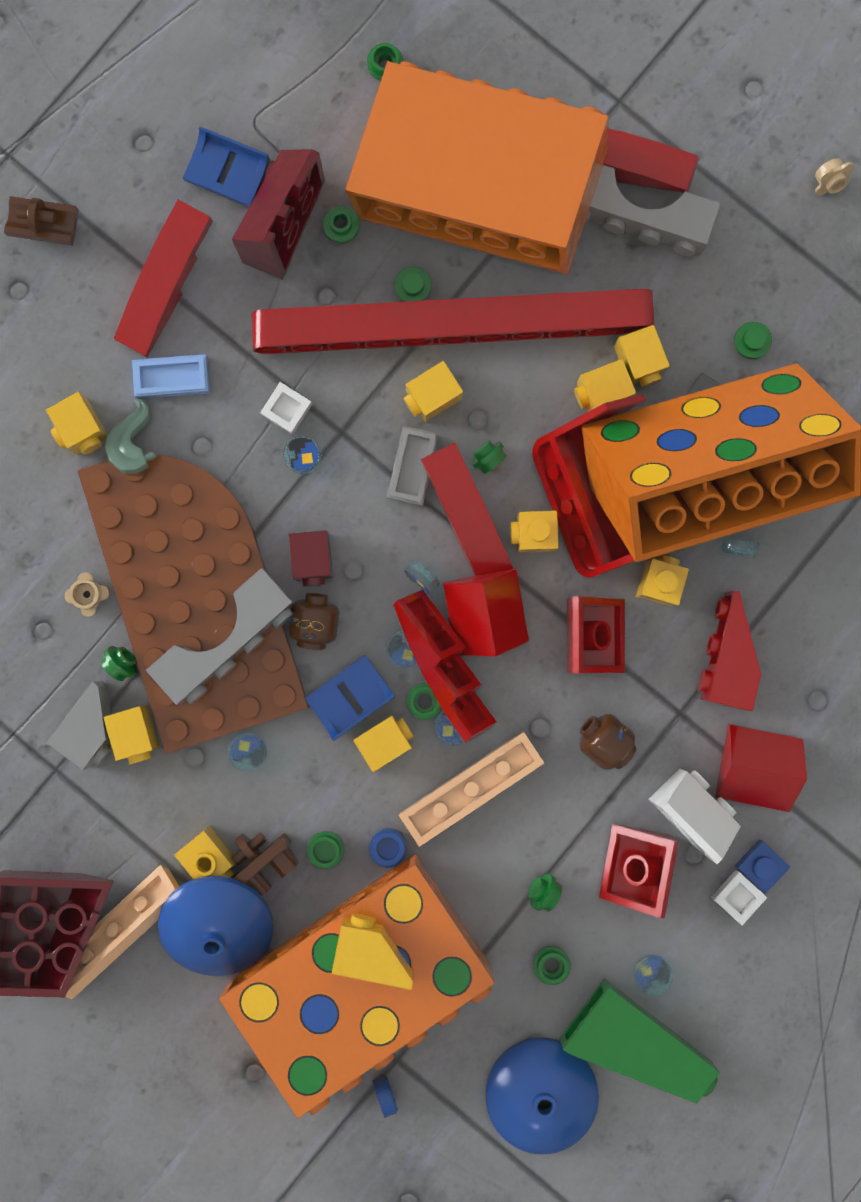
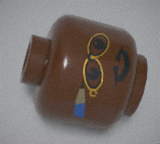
(314, 622)
(607, 741)

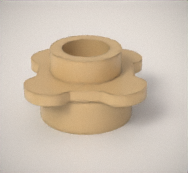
(833, 176)
(85, 583)

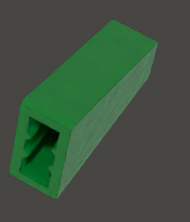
(632, 1042)

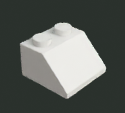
(697, 814)

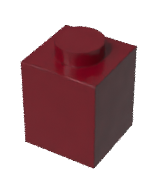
(311, 557)

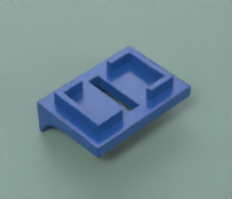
(211, 159)
(334, 708)

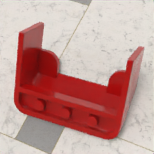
(564, 475)

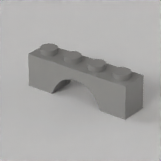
(681, 225)
(186, 671)

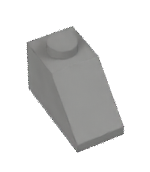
(83, 732)

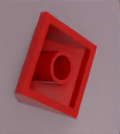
(487, 612)
(595, 635)
(761, 768)
(639, 869)

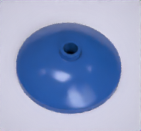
(218, 912)
(538, 1072)

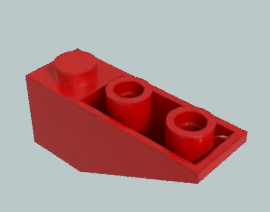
(733, 663)

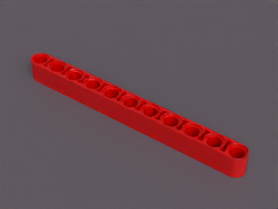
(451, 321)

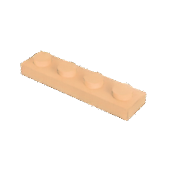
(471, 788)
(123, 927)

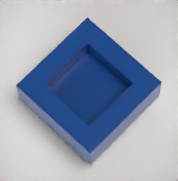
(762, 866)

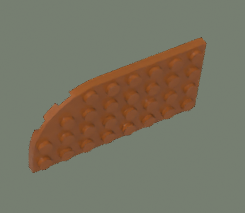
(175, 559)

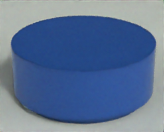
(388, 847)
(385, 1096)

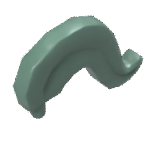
(119, 445)

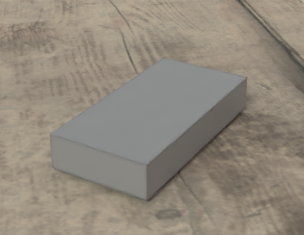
(409, 476)

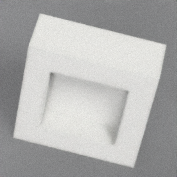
(286, 408)
(739, 897)

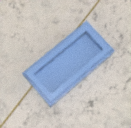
(171, 376)

